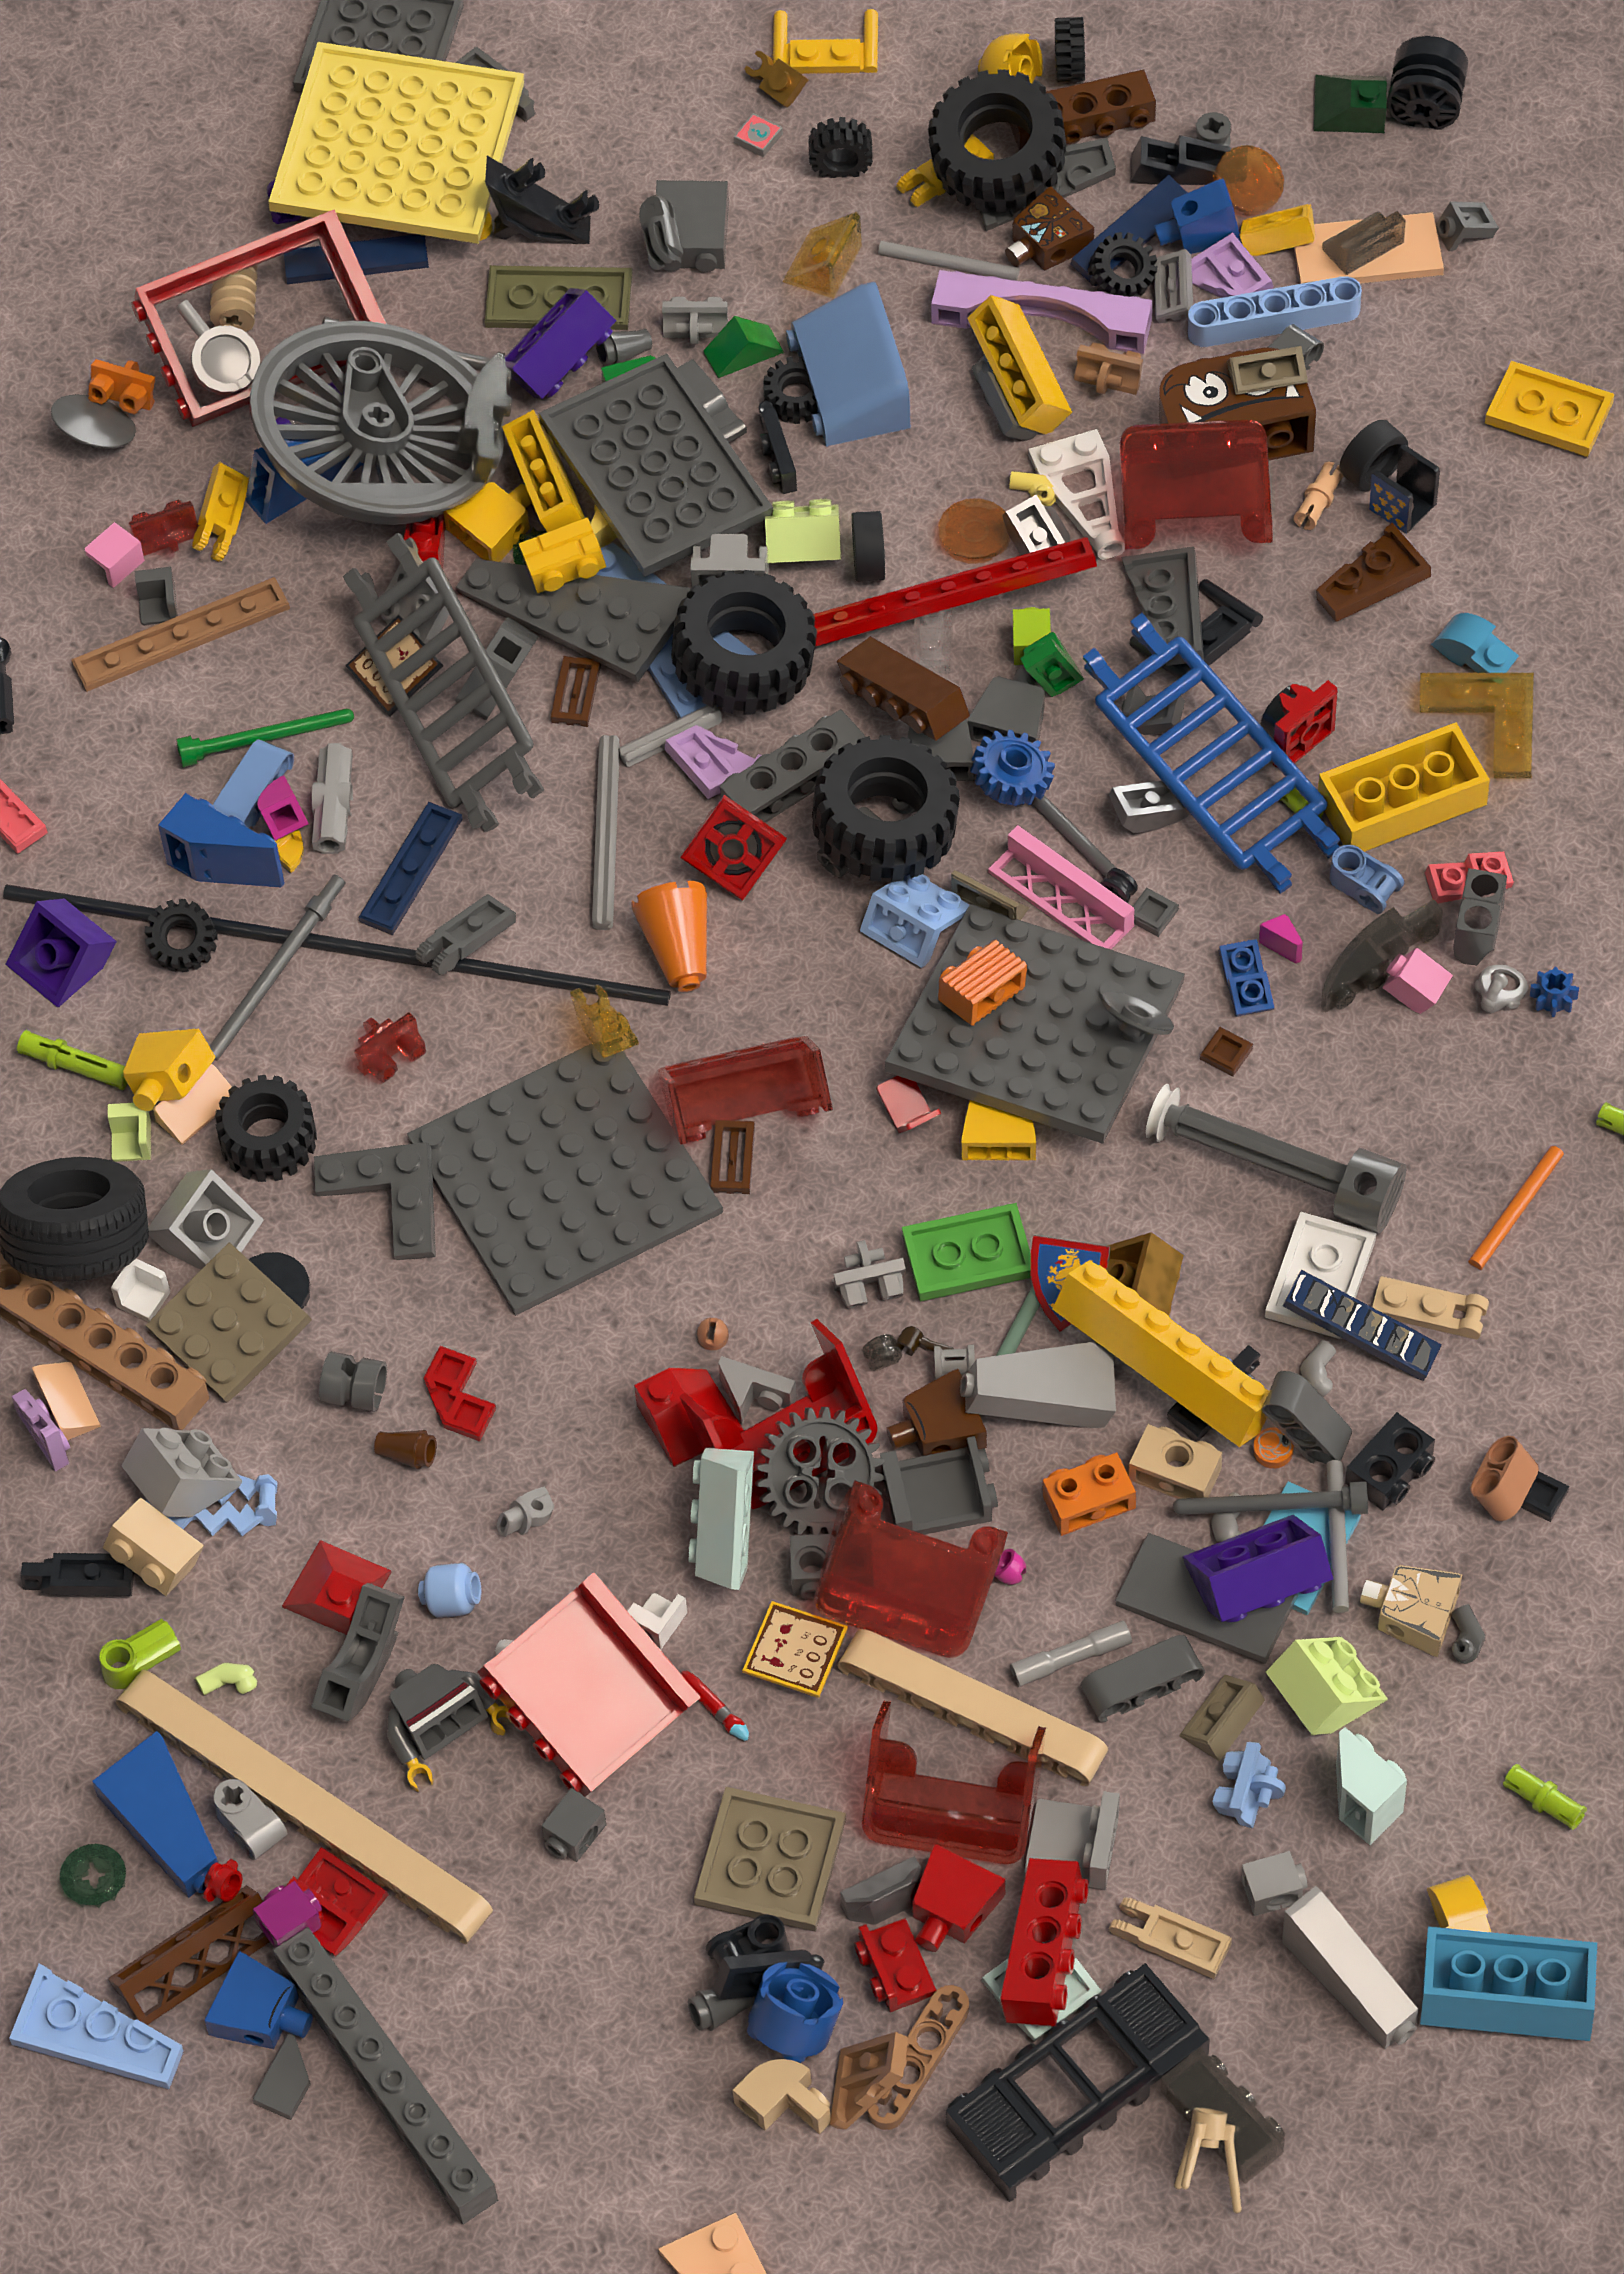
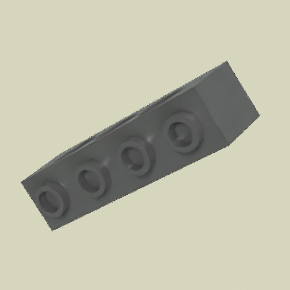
(799, 752)

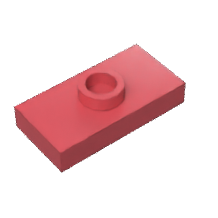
(17, 822)

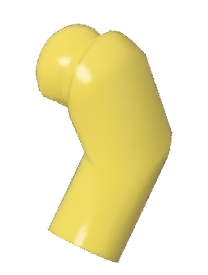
(1035, 485)

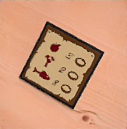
(367, 674)

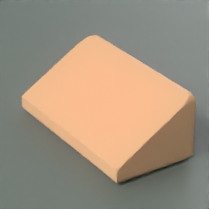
(190, 1114)
(66, 1398)

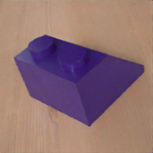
(59, 950)

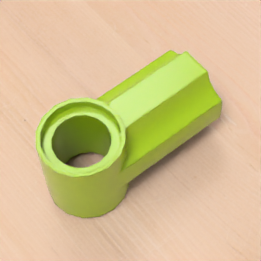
(139, 1651)

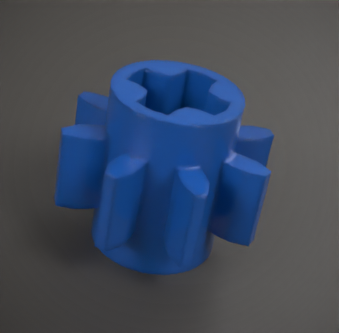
(1554, 991)

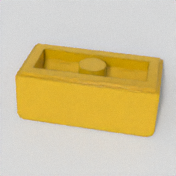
(1278, 230)

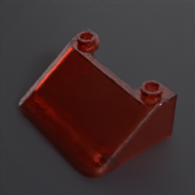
(1194, 474)
(905, 1580)

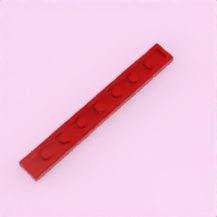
(954, 590)

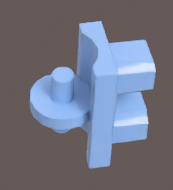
(1253, 1788)

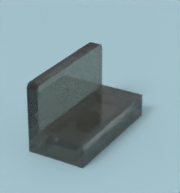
(1365, 241)

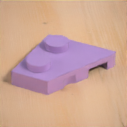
(1228, 269)
(707, 758)
(42, 1428)

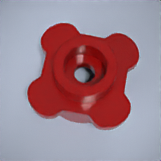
(222, 1881)

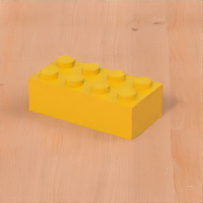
(1404, 788)

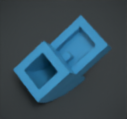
(1470, 641)

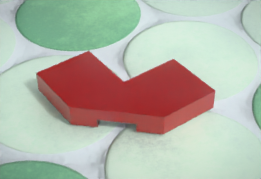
(457, 1409)

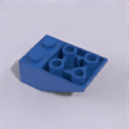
(217, 846)

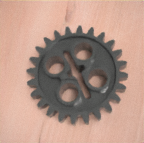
(783, 1469)

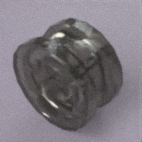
(882, 1352)

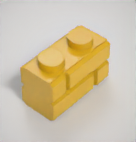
(562, 555)

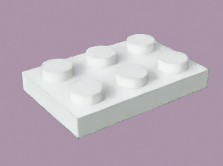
(1327, 1251)

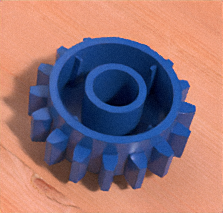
(1012, 768)

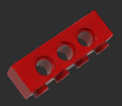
(1045, 1885)

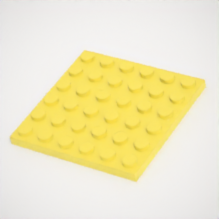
(396, 142)

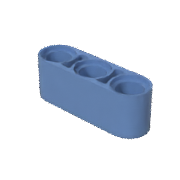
(255, 772)

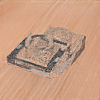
(933, 641)

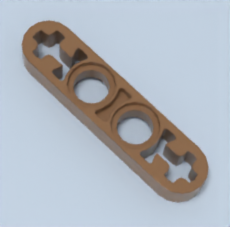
(923, 2060)

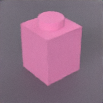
(1416, 980)

